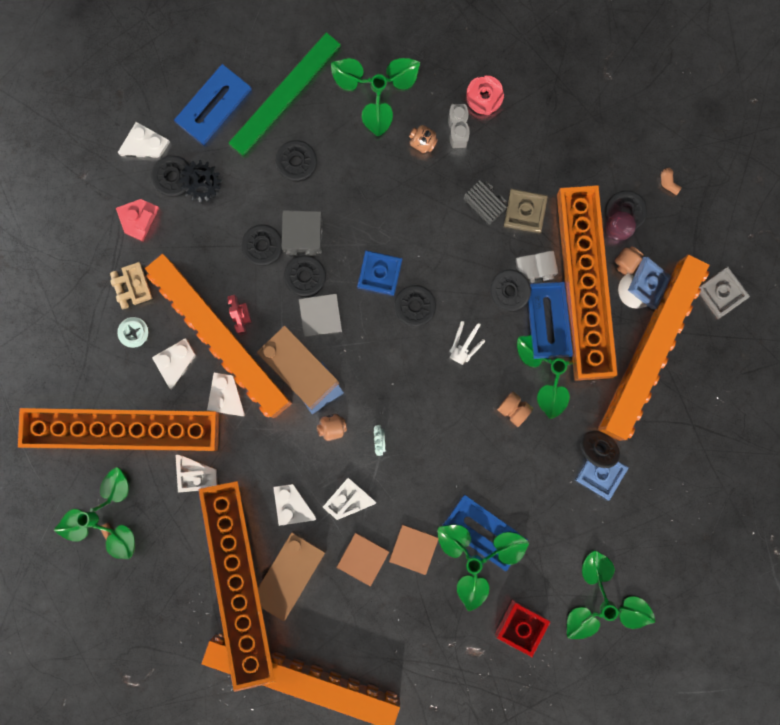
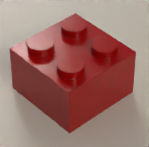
(522, 628)

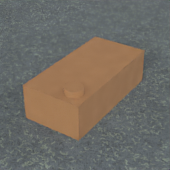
(298, 367)
(289, 575)

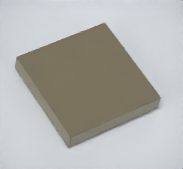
(525, 211)

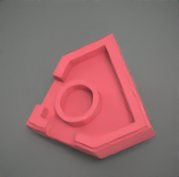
(137, 218)
(239, 314)

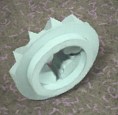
(124, 331)
(379, 440)

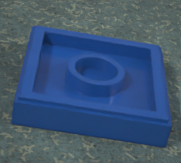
(379, 273)

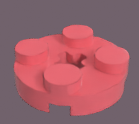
(475, 99)

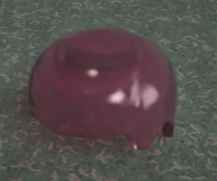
(620, 226)

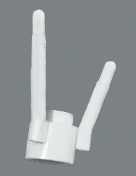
(460, 354)

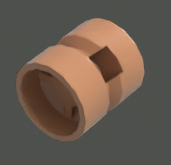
(515, 409)

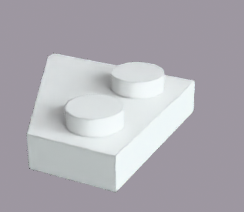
(143, 143)
(174, 361)
(225, 396)
(194, 475)
(348, 500)
(291, 506)

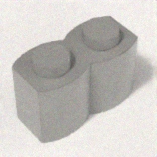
(458, 124)
(537, 266)

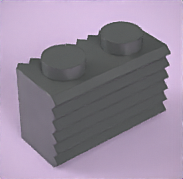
(485, 201)

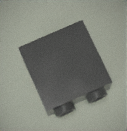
(301, 232)

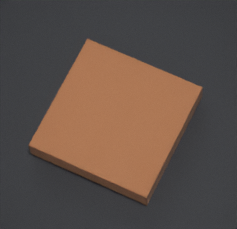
(413, 549)
(363, 559)

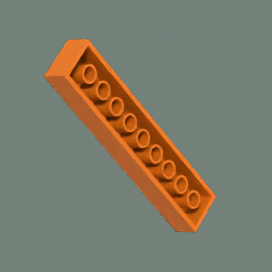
(586, 283)
(216, 334)
(653, 348)
(118, 429)
(236, 587)
(318, 686)

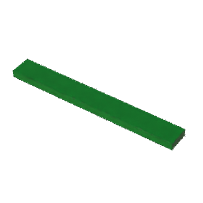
(284, 94)

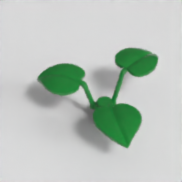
(375, 116)
(550, 399)
(76, 522)
(470, 589)
(634, 612)

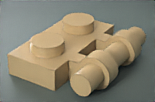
(136, 284)

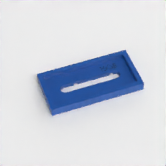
(237, 92)
(541, 347)
(468, 508)

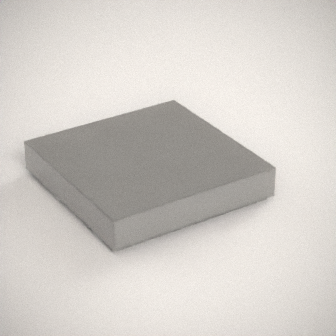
(723, 292)
(320, 315)

